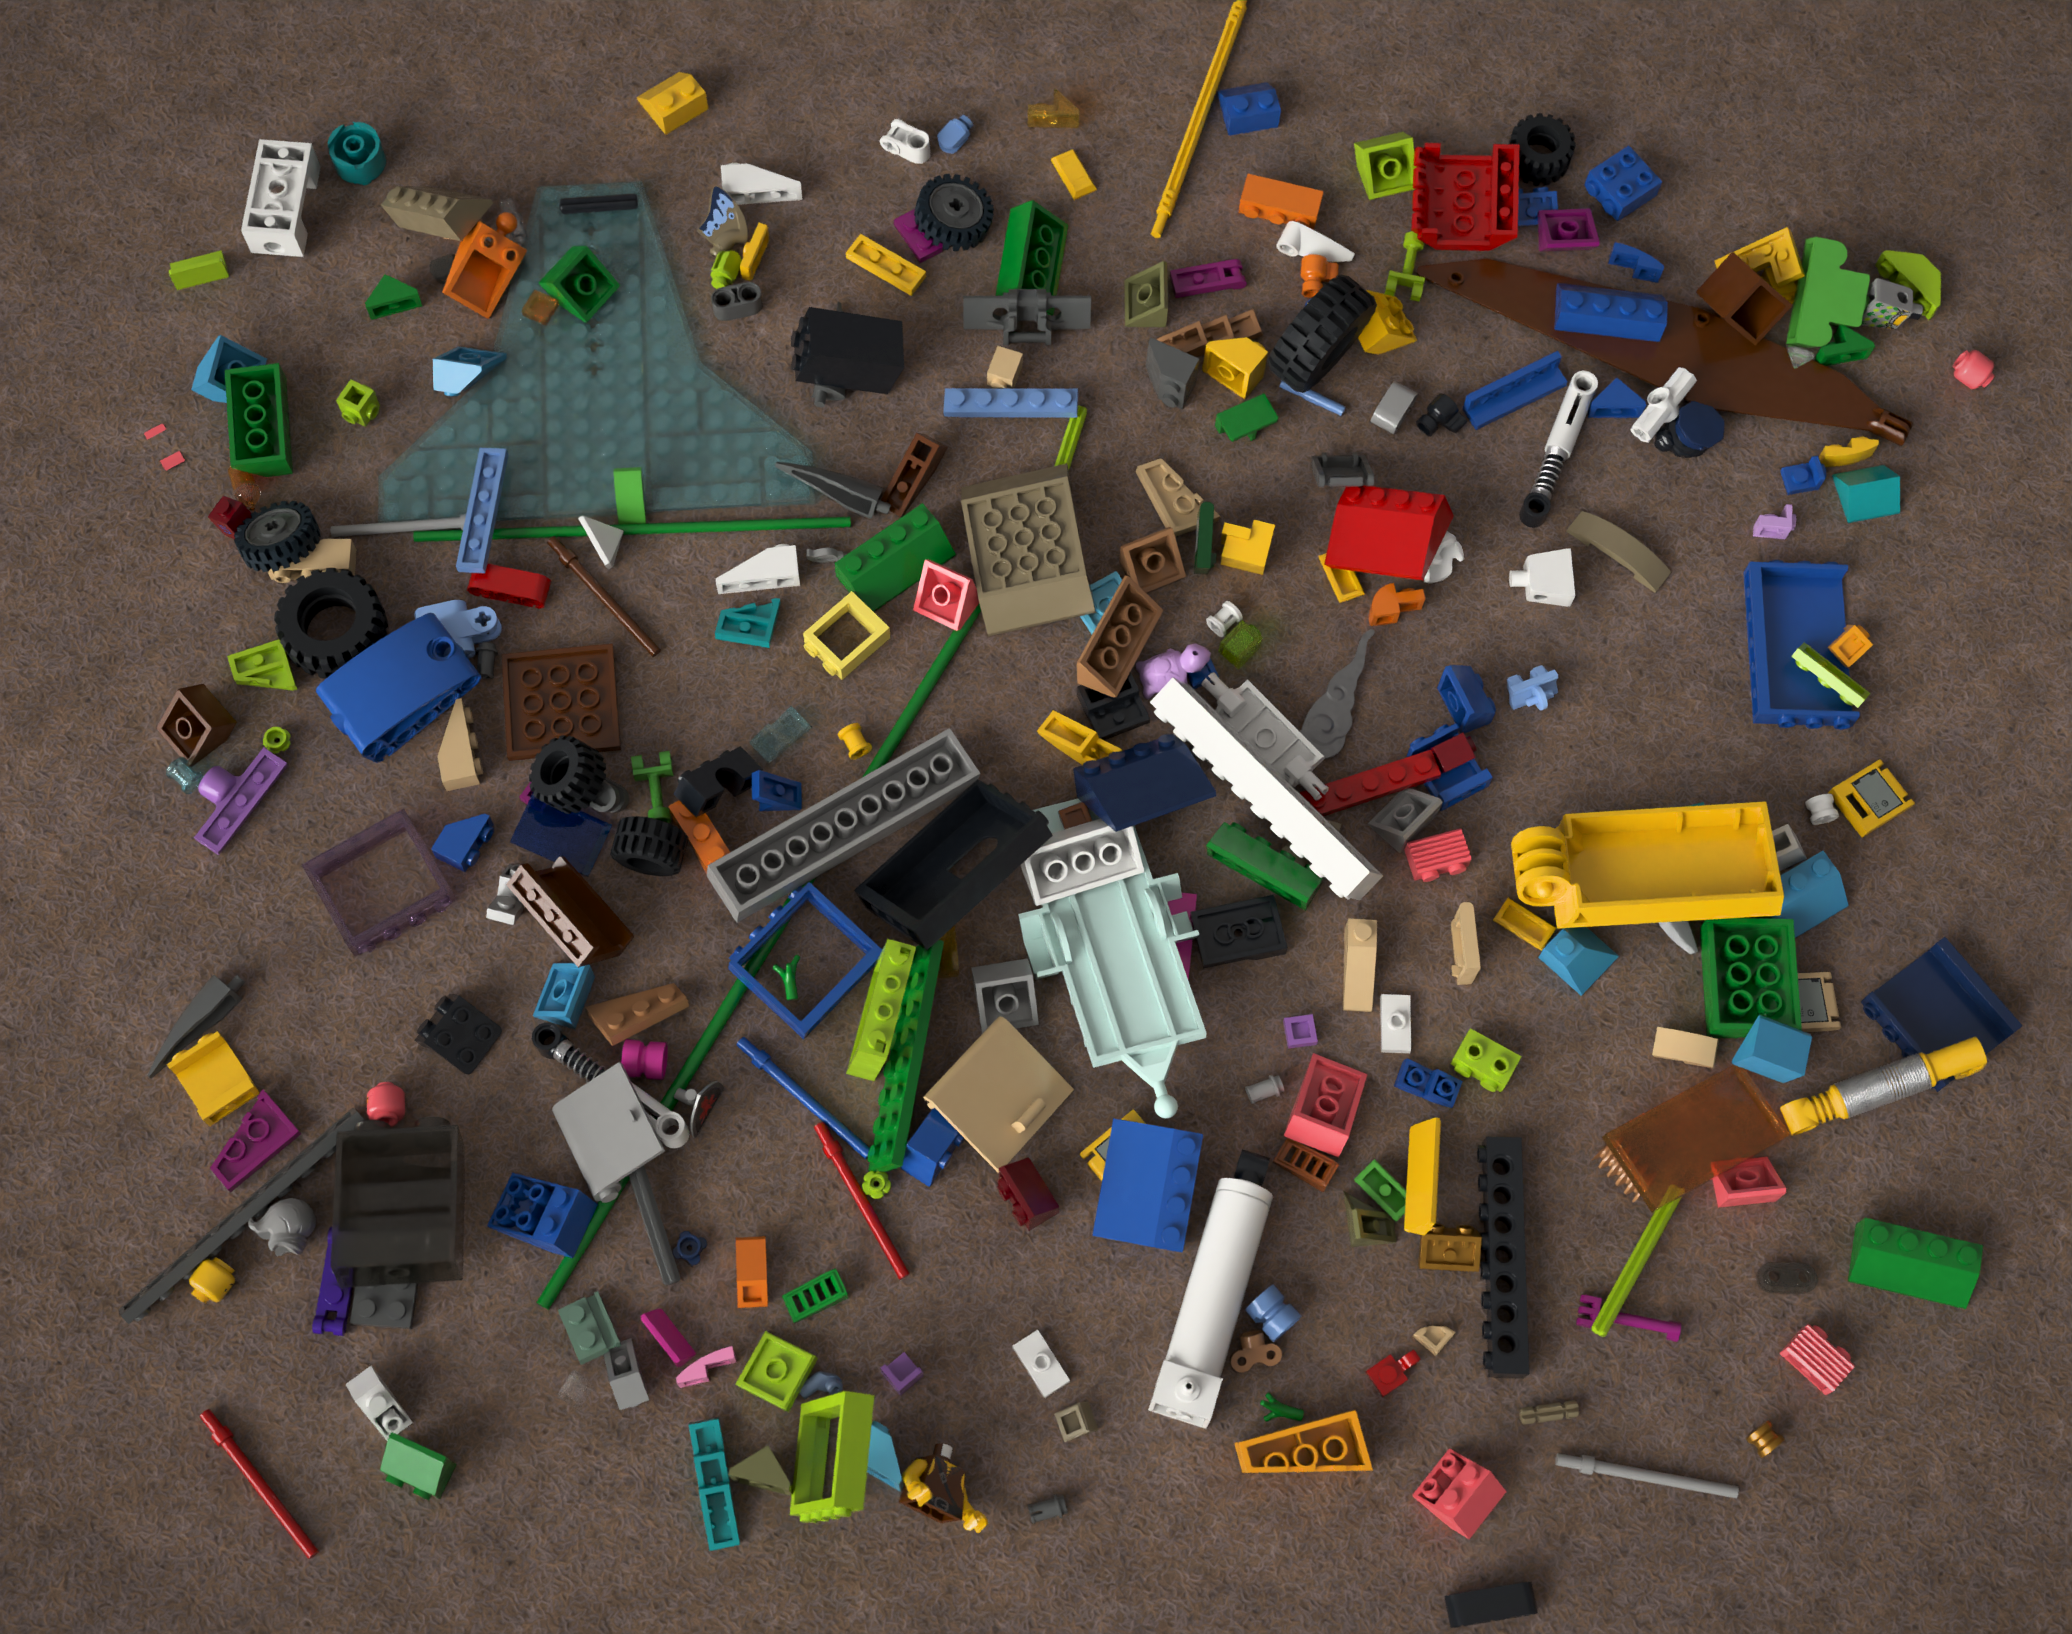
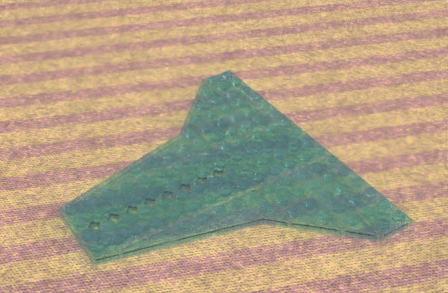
(571, 428)

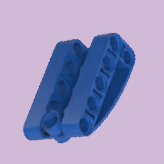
(397, 686)

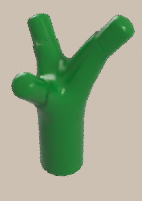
(789, 977)
(1280, 1410)

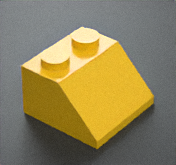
(674, 101)
(1236, 363)

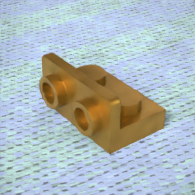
(1450, 1248)

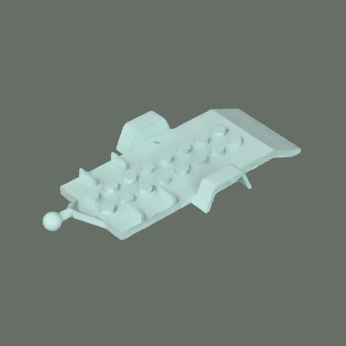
(1120, 968)

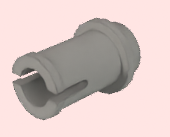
(1265, 1089)

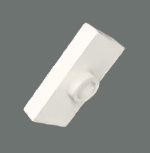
(1395, 1023)
(1041, 1363)

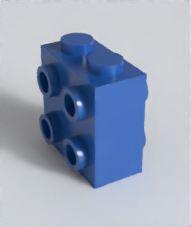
(1622, 183)

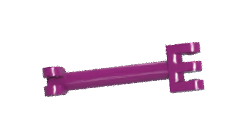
(1672, 1328)

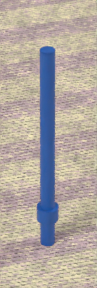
(762, 1060)

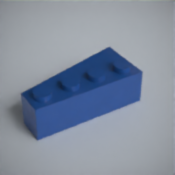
(931, 1148)

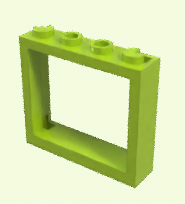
(881, 1010)
(851, 1457)

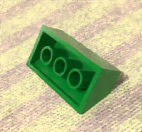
(1032, 250)
(258, 420)
(894, 558)
(1264, 865)
(1914, 1263)

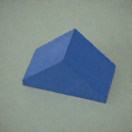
(1617, 402)

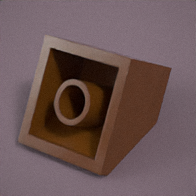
(195, 723)

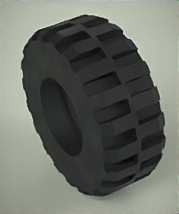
(1321, 333)

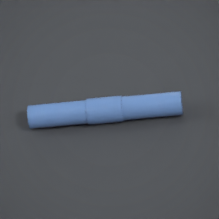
(1317, 399)

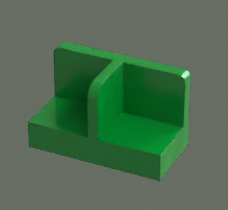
(1246, 418)

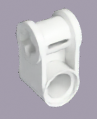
(904, 139)

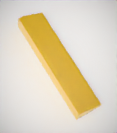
(1422, 1176)

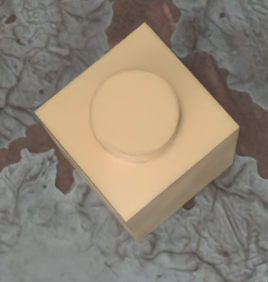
(1004, 368)

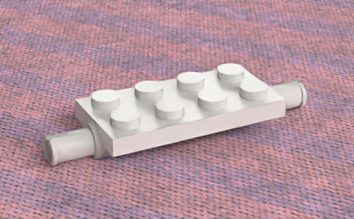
(1268, 733)

